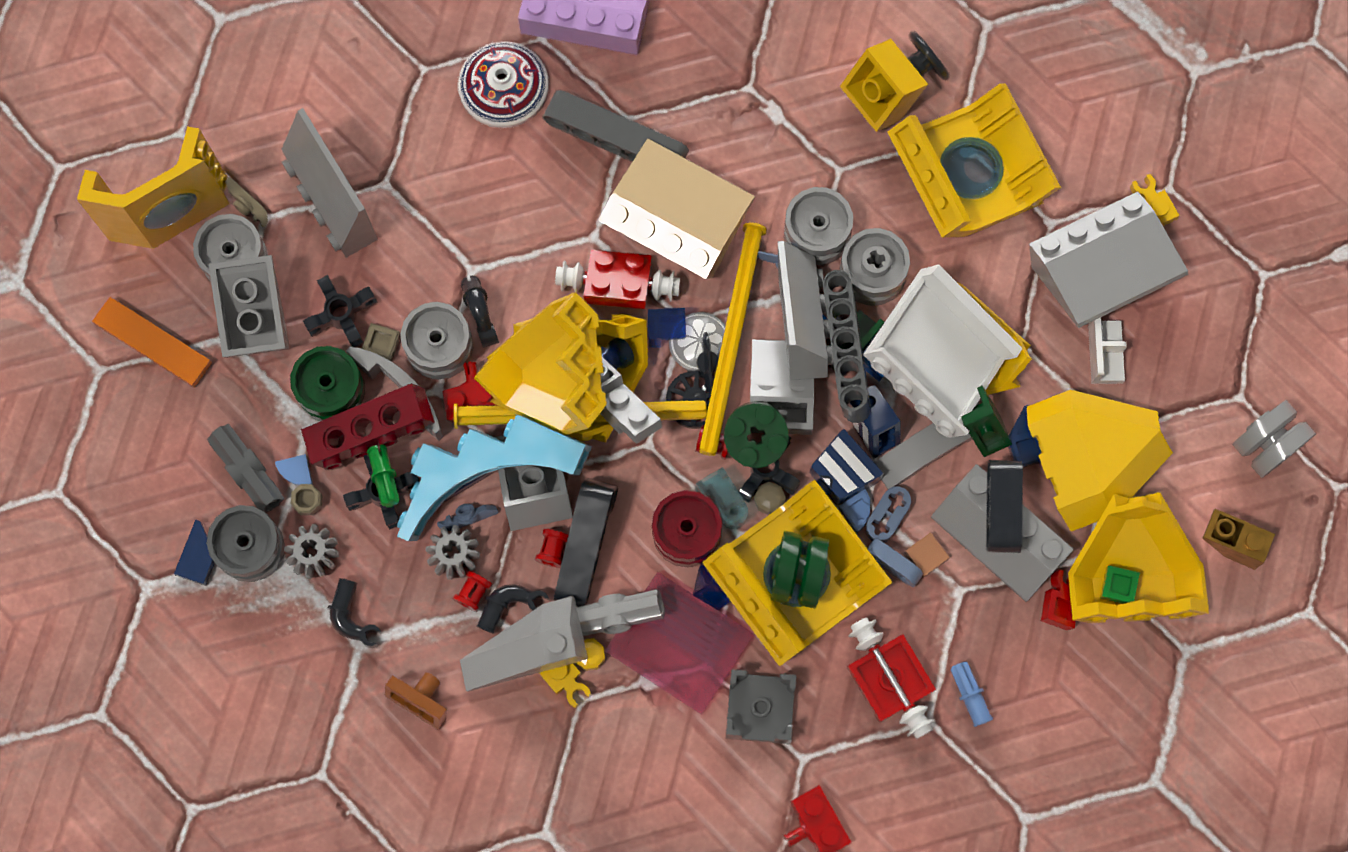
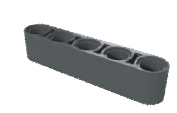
(604, 127)
(846, 359)

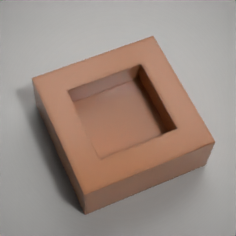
(927, 554)

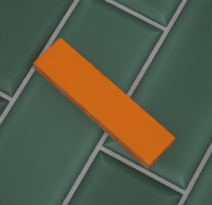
(152, 342)

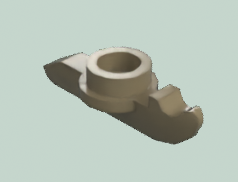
(246, 203)

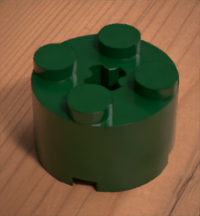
(750, 452)

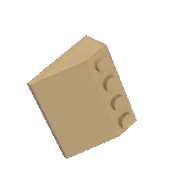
(677, 209)

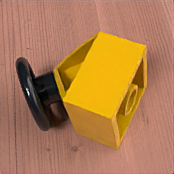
(888, 82)

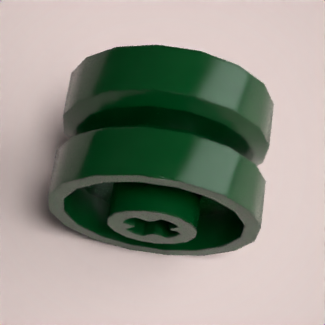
(319, 368)
(795, 568)

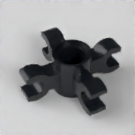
(361, 300)
(785, 480)
(359, 498)

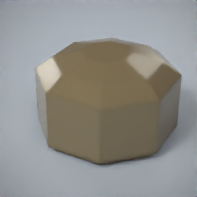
(769, 497)
(306, 499)

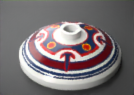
(504, 101)

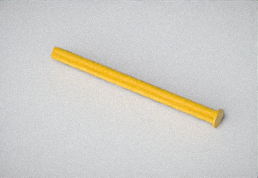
(731, 338)
(498, 415)

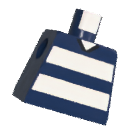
(881, 428)
(844, 469)

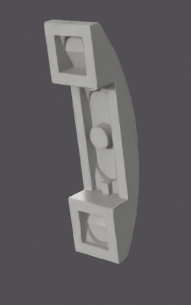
(373, 364)
(916, 454)

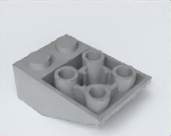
(773, 386)

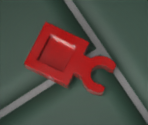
(1057, 603)

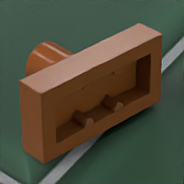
(418, 699)

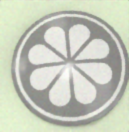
(687, 350)

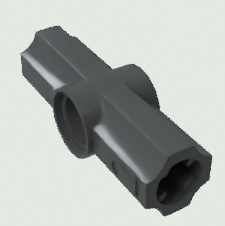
(245, 468)

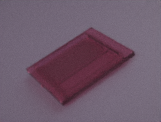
(684, 651)

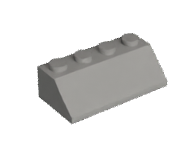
(802, 313)
(965, 520)

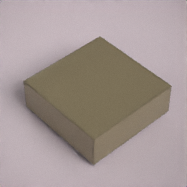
(382, 341)

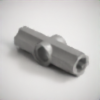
(618, 612)

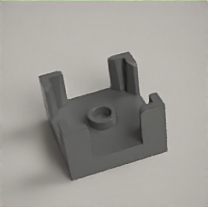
(760, 707)

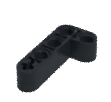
(585, 540)

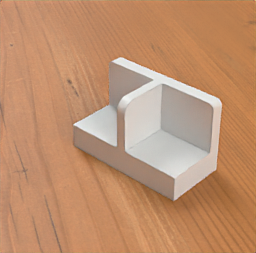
(1106, 352)

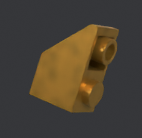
(1238, 539)

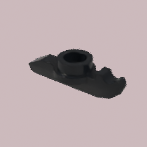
(707, 362)

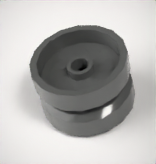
(229, 534)

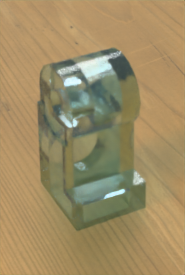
(726, 498)

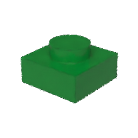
(1119, 585)

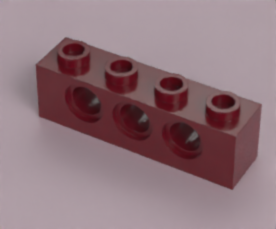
(323, 437)

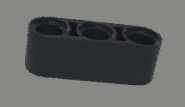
(1004, 506)

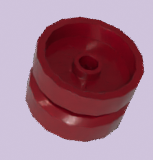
(686, 510)

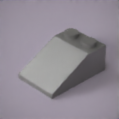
(248, 306)
(533, 495)

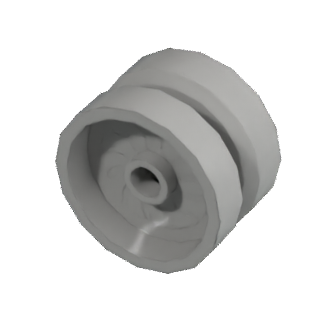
(824, 209)
(227, 239)
(871, 250)
(447, 328)
(1273, 438)

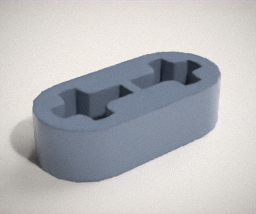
(882, 510)
(895, 563)

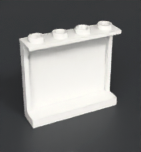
(940, 349)

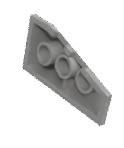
(533, 644)

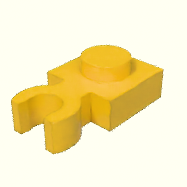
(1158, 201)
(564, 679)

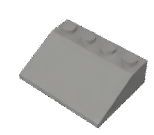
(326, 187)
(1107, 259)

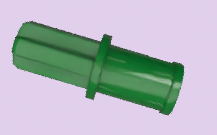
(383, 475)

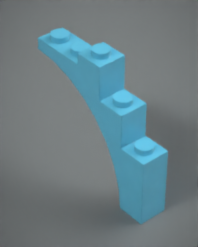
(480, 454)

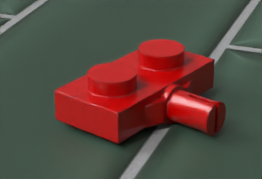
(467, 394)
(817, 823)

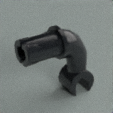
(475, 299)
(500, 599)
(340, 614)

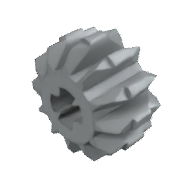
(322, 544)
(460, 559)

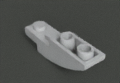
(624, 409)

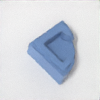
(295, 470)
(857, 510)

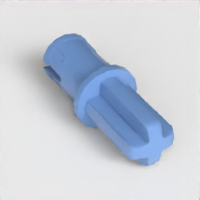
(971, 693)

